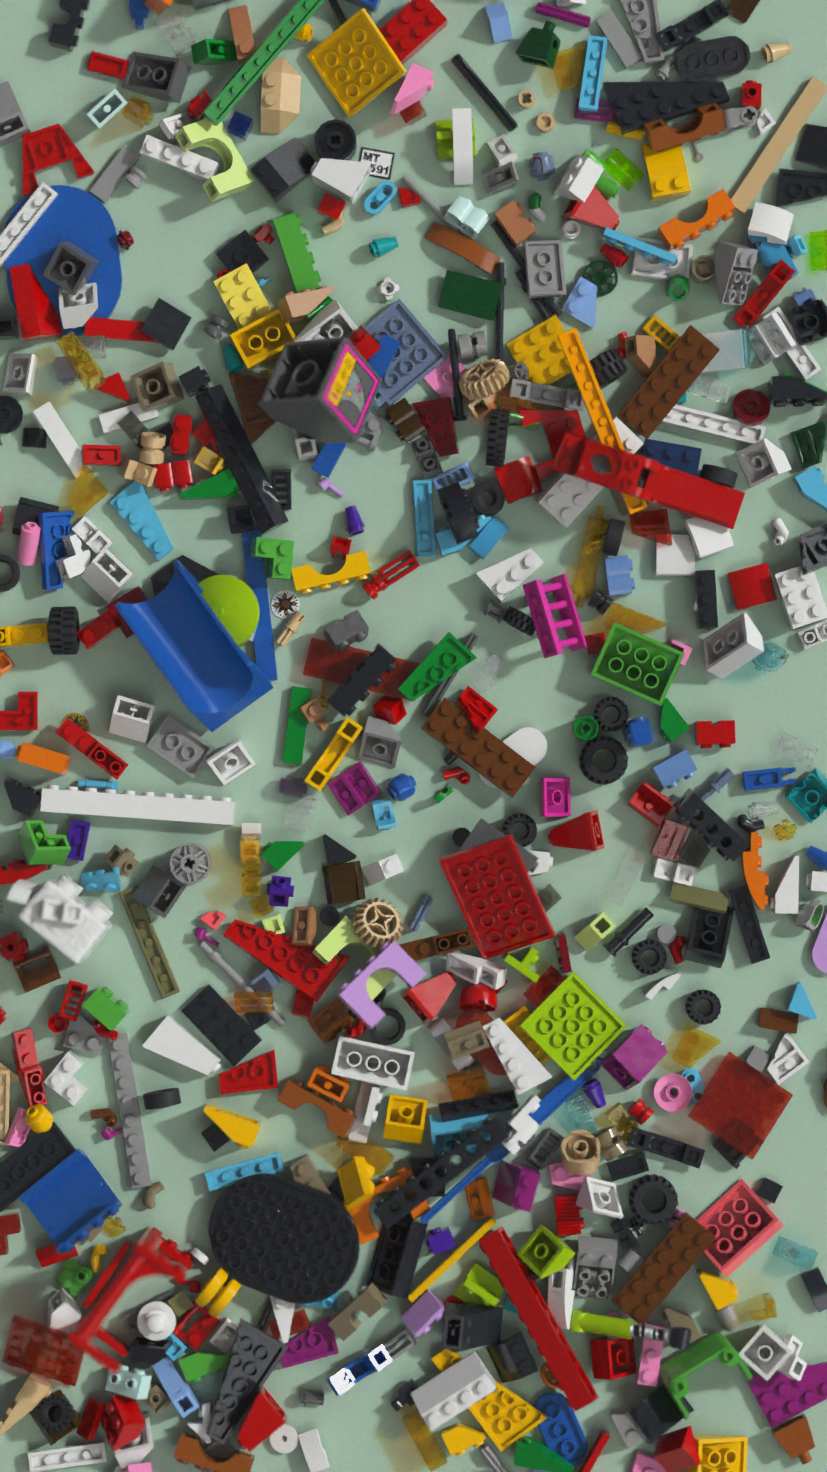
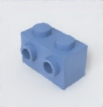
(674, 768)

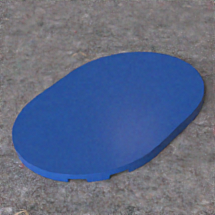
(85, 223)

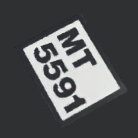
(380, 162)

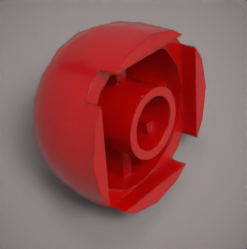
(478, 997)

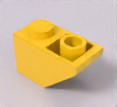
(460, 1437)

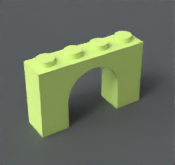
(235, 174)
(344, 936)

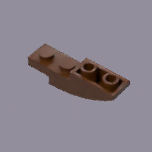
(438, 944)

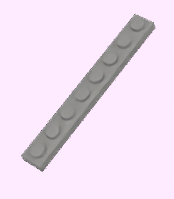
(130, 1111)

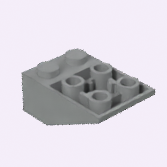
(12, 120)
(733, 271)
(594, 1267)

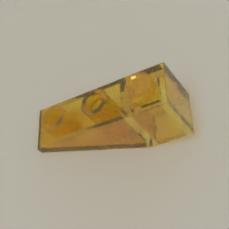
(81, 362)
(372, 1152)

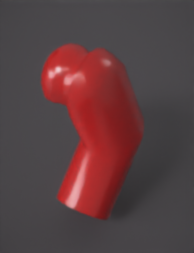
(621, 349)
(457, 773)
(676, 947)
(356, 1030)
(103, 1031)

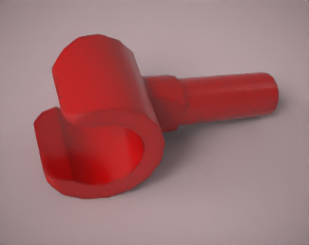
(194, 1285)

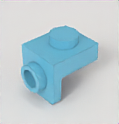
(384, 814)

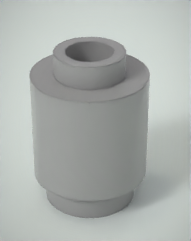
(728, 1318)

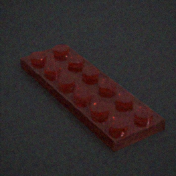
(337, 667)

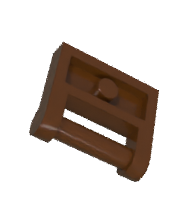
(40, 975)

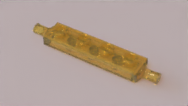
(590, 556)

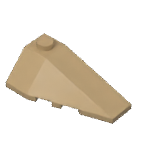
(28, 1398)

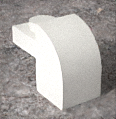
(77, 559)
(793, 1366)

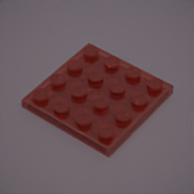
(740, 1105)
(43, 1351)

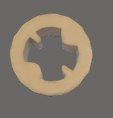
(532, 99)

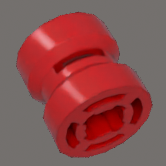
(376, 585)
(55, 1022)
(640, 1111)

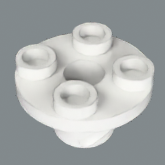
(156, 1320)

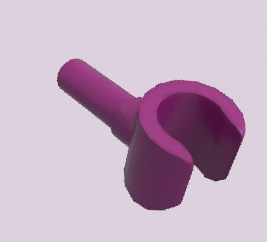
(200, 934)
(108, 1134)

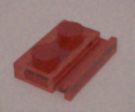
(670, 840)

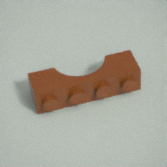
(706, 122)
(339, 1120)
(191, 1451)

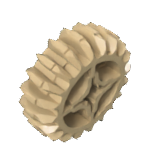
(484, 379)
(381, 914)

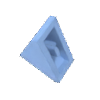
(498, 22)

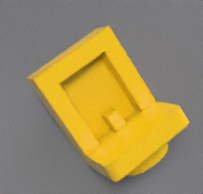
(209, 460)

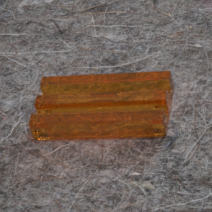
(270, 1008)

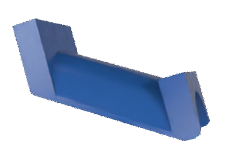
(195, 651)

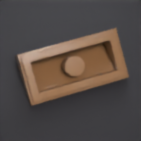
(304, 926)

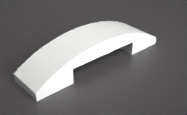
(462, 146)
(22, 891)

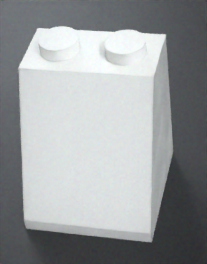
(341, 177)

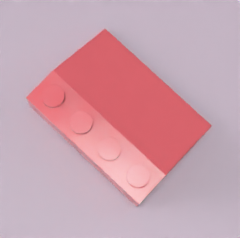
(740, 1227)

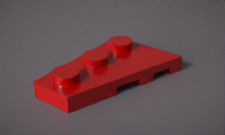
(252, 1075)

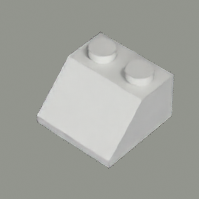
(765, 1352)

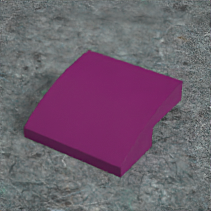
(354, 788)

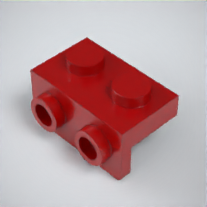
(650, 804)

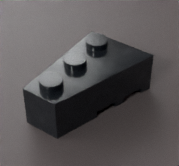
(458, 512)

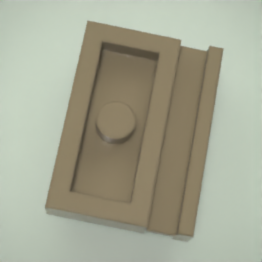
(466, 1040)

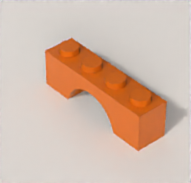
(675, 232)

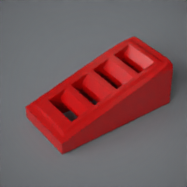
(75, 986)

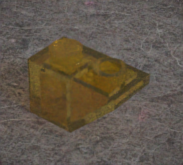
(138, 112)

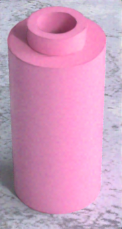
(28, 544)

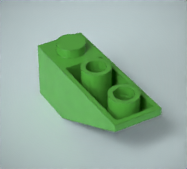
(201, 1363)

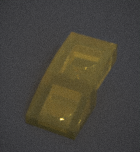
(621, 1120)

